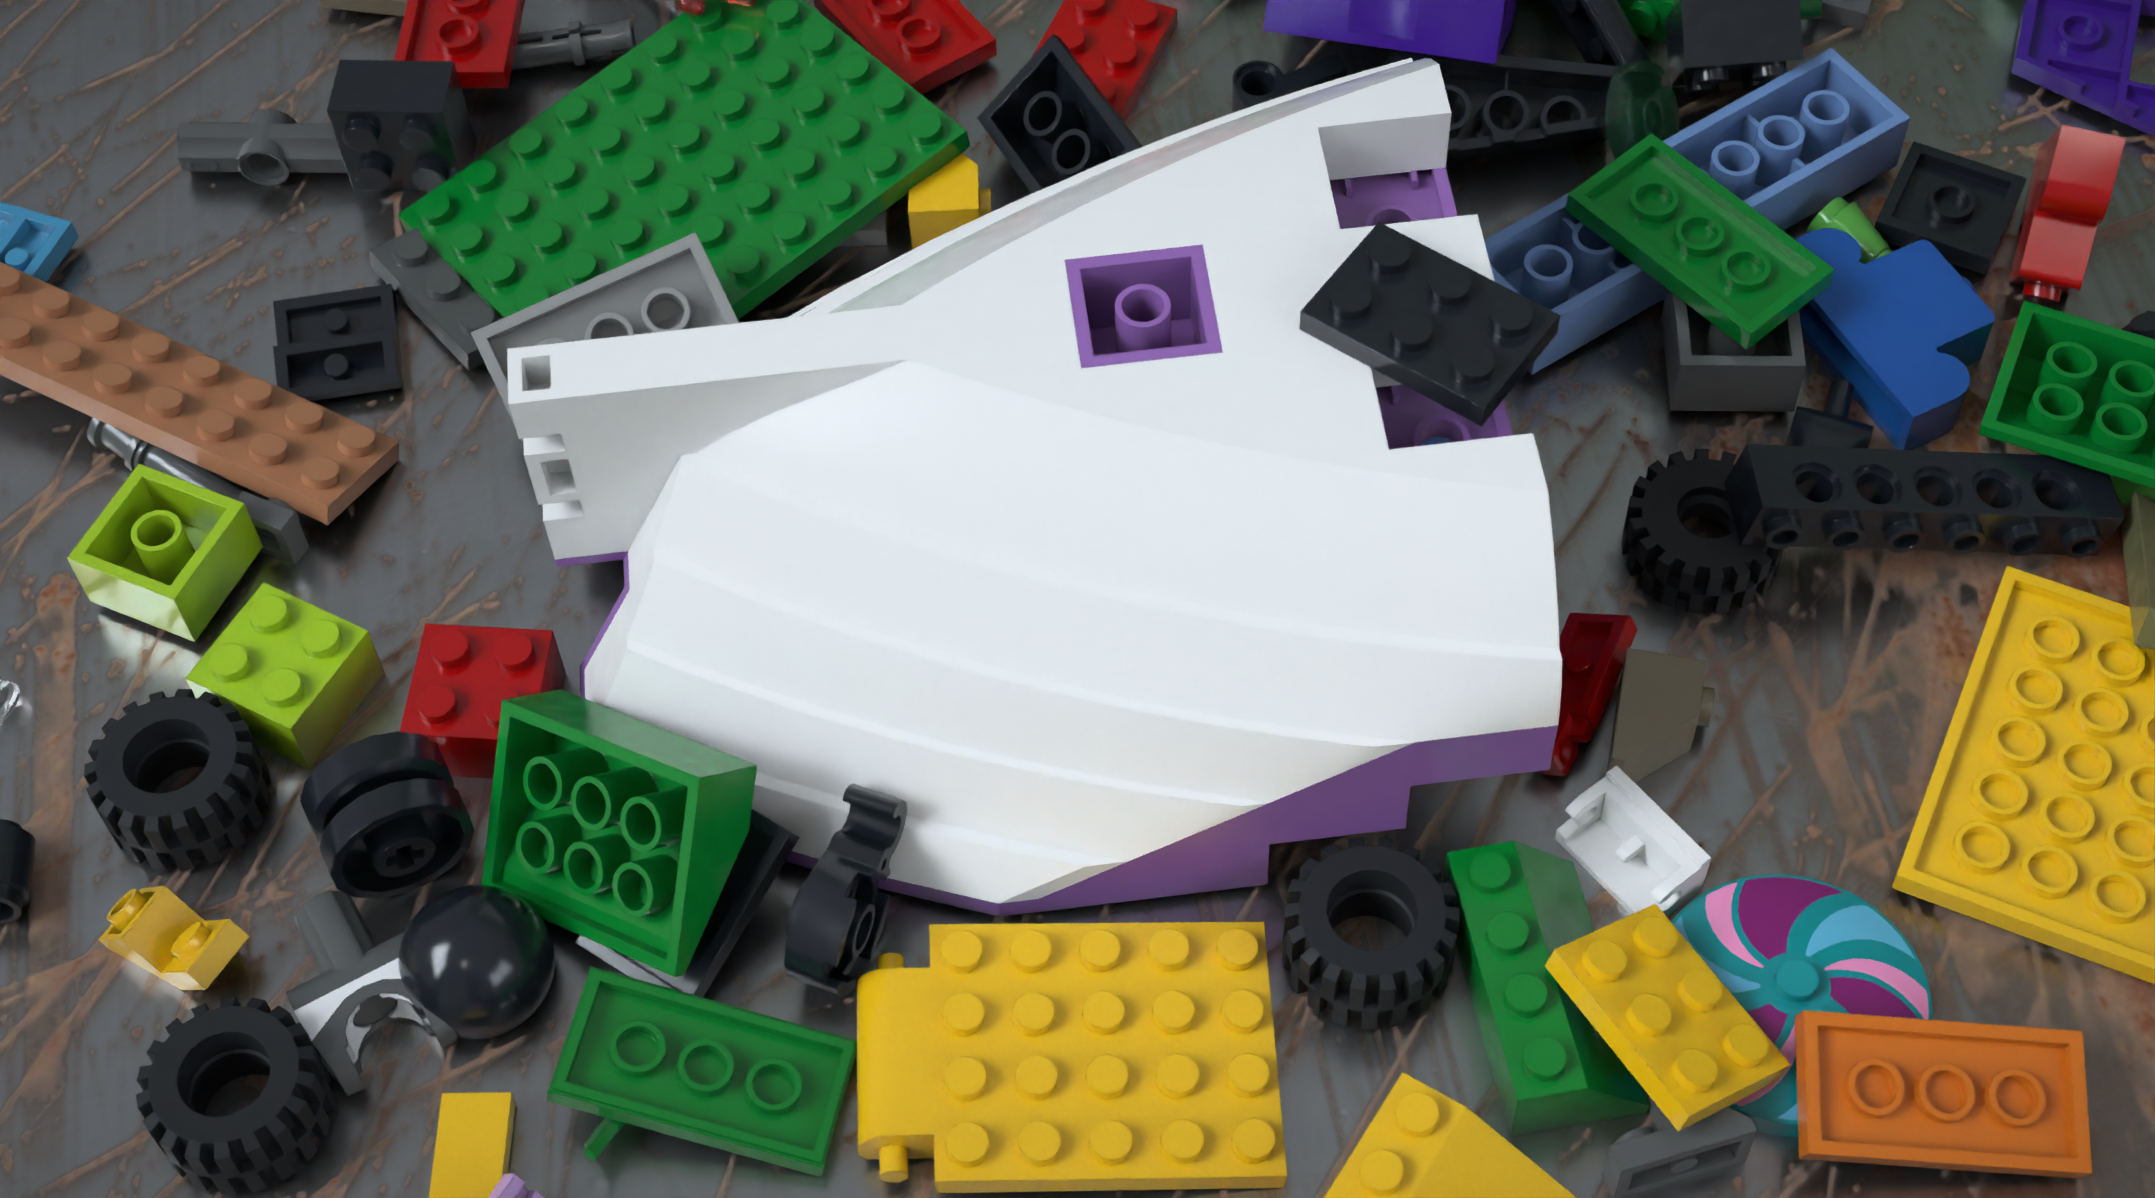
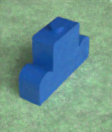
(1897, 333)

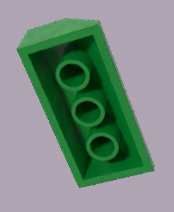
(1539, 1044)

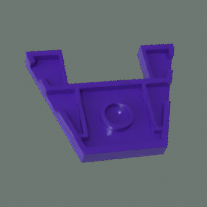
(2087, 55)

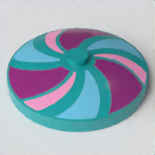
(1797, 948)

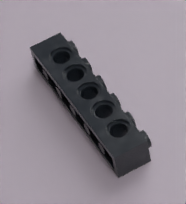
(1920, 501)

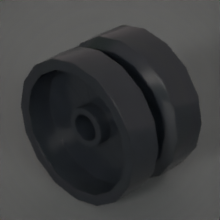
(386, 815)

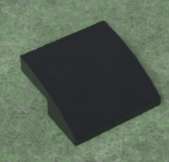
(338, 343)

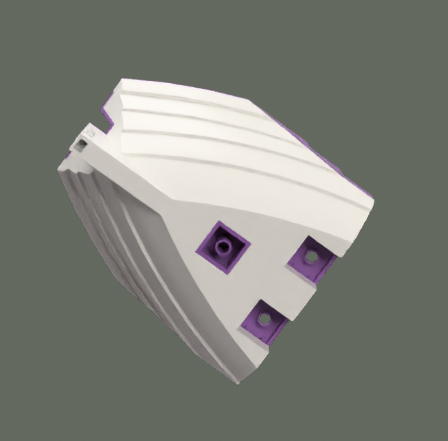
(1076, 526)

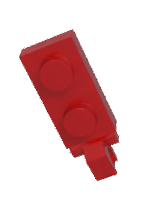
(1592, 659)

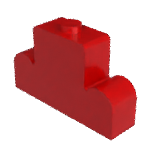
(2062, 210)

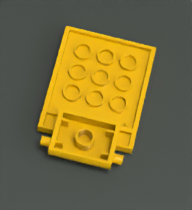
(1074, 1059)

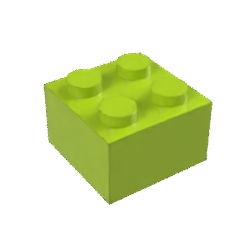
(166, 552)
(289, 672)

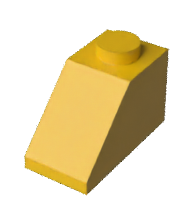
(947, 200)

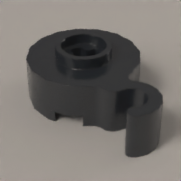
(839, 904)

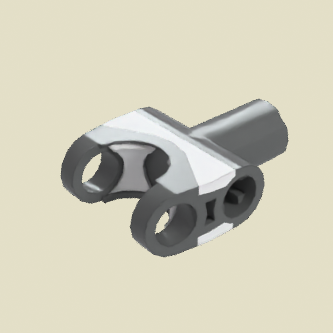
(355, 987)

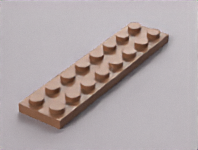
(186, 400)

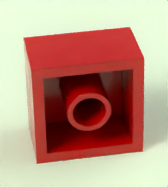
(461, 686)

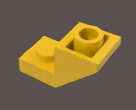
(170, 938)

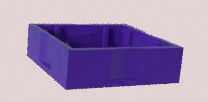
(1432, 27)

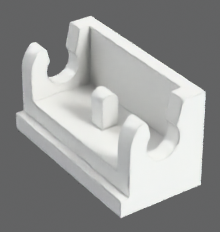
(1632, 846)

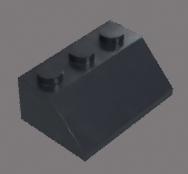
(1055, 120)

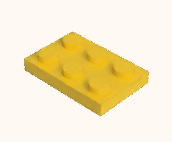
(1667, 1016)

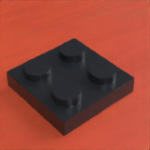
(1952, 204)

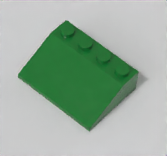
(2077, 394)
(614, 825)

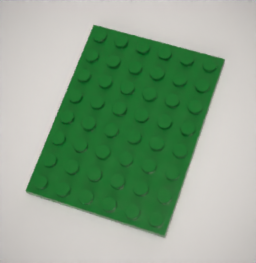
(721, 125)

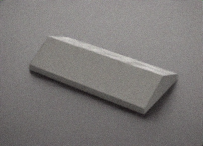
(647, 295)

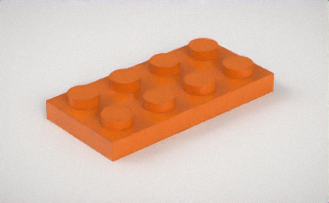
(1942, 1094)

